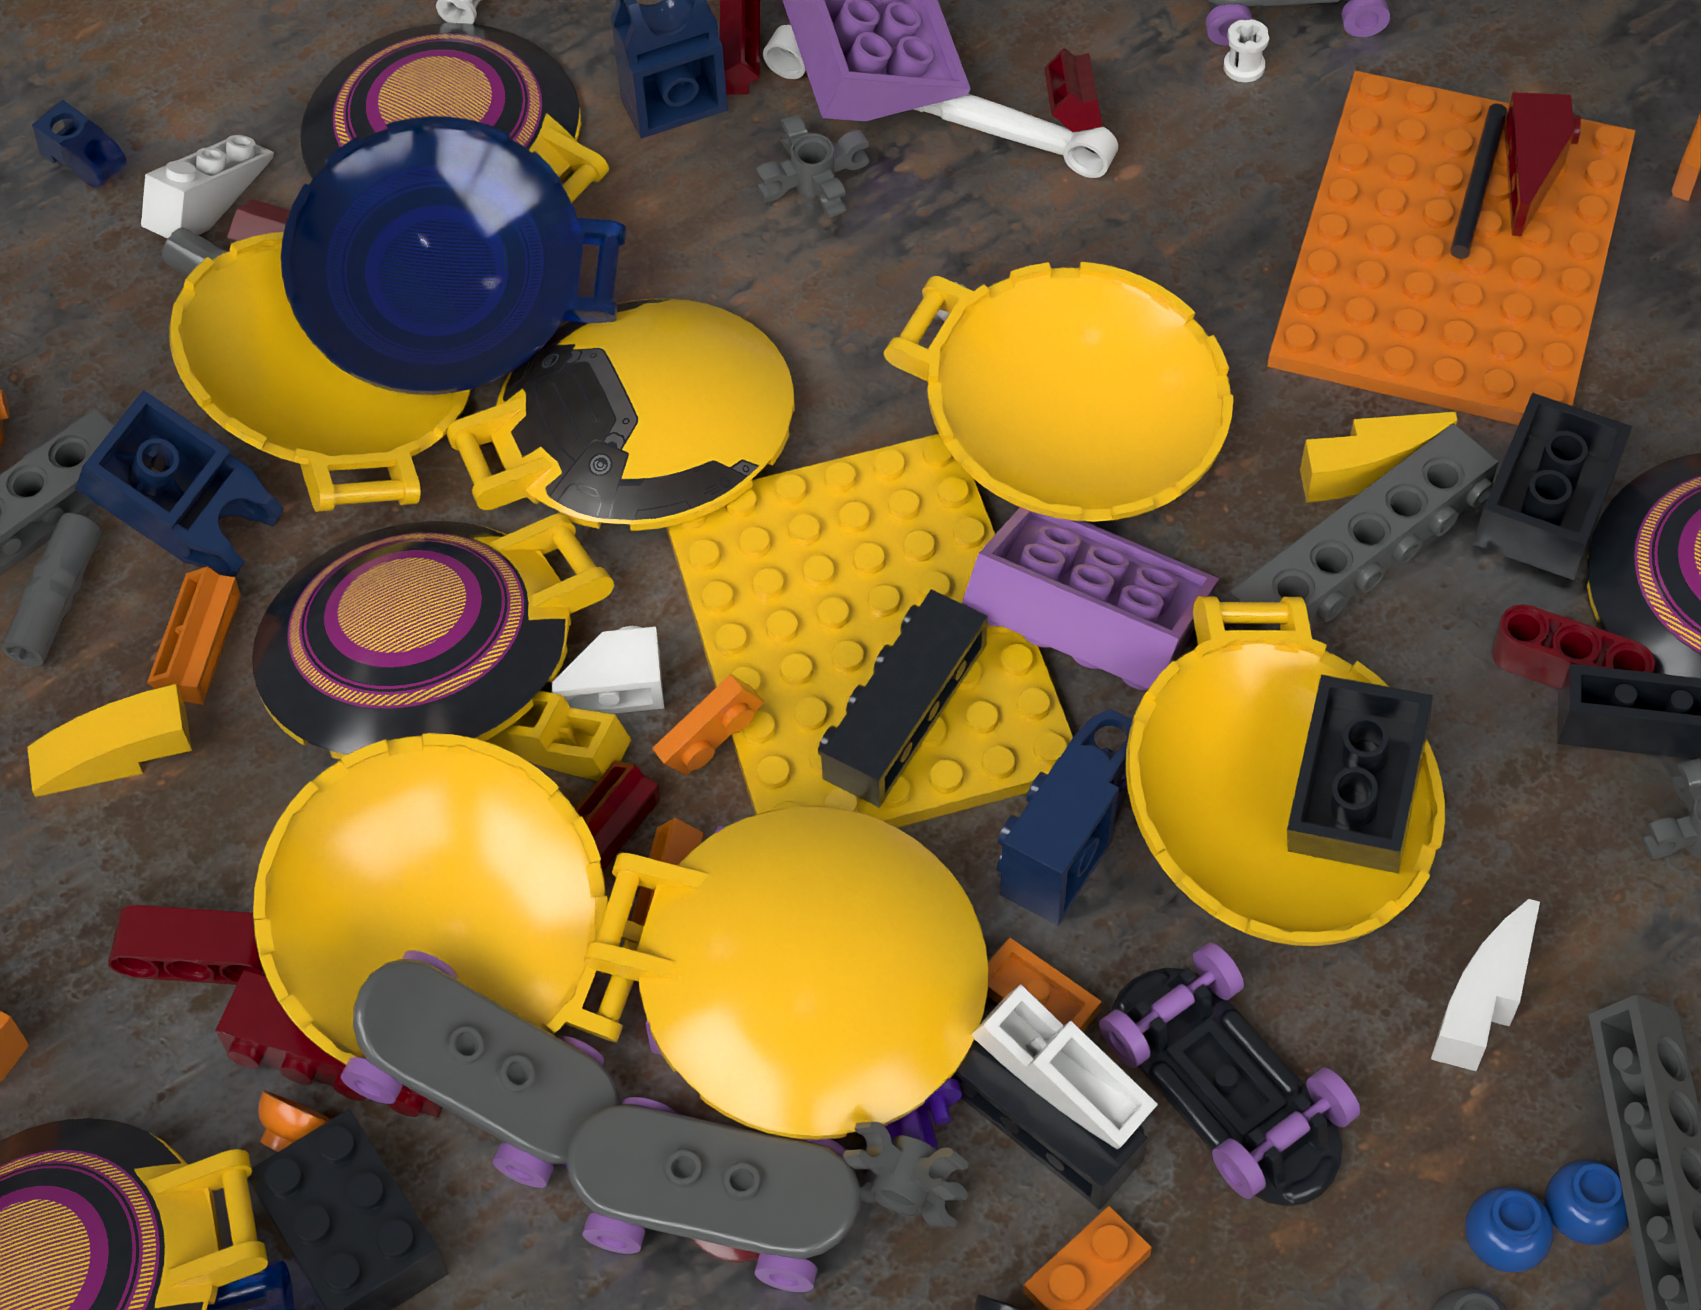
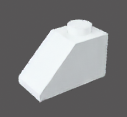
(615, 673)

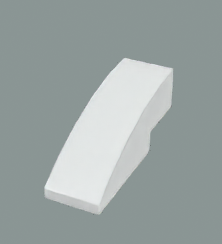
(1487, 990)
(1064, 1067)

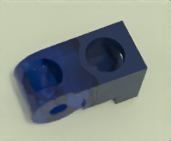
(78, 145)

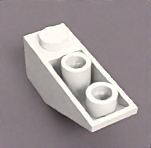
(201, 185)

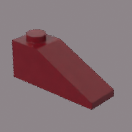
(1537, 145)

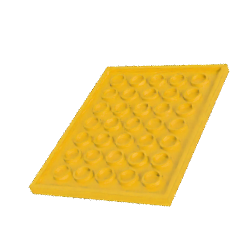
(809, 586)

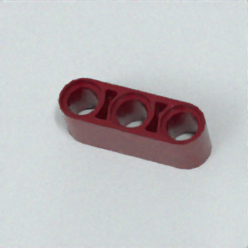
(1553, 638)
(184, 944)

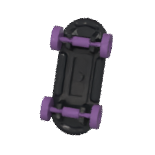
(1229, 1083)

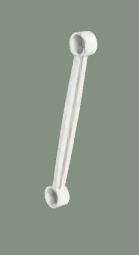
(982, 116)

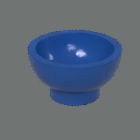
(1587, 1202)
(1509, 1229)

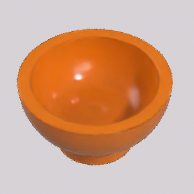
(286, 1120)

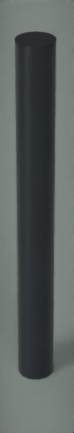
(1478, 181)

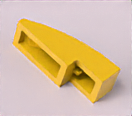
(1375, 446)
(565, 737)
(110, 742)

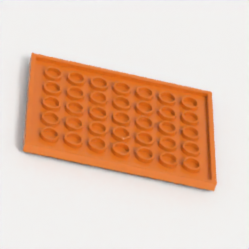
(1388, 302)

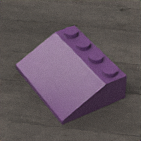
(876, 55)
(1088, 595)

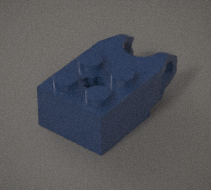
(668, 63)
(189, 493)
(1065, 824)

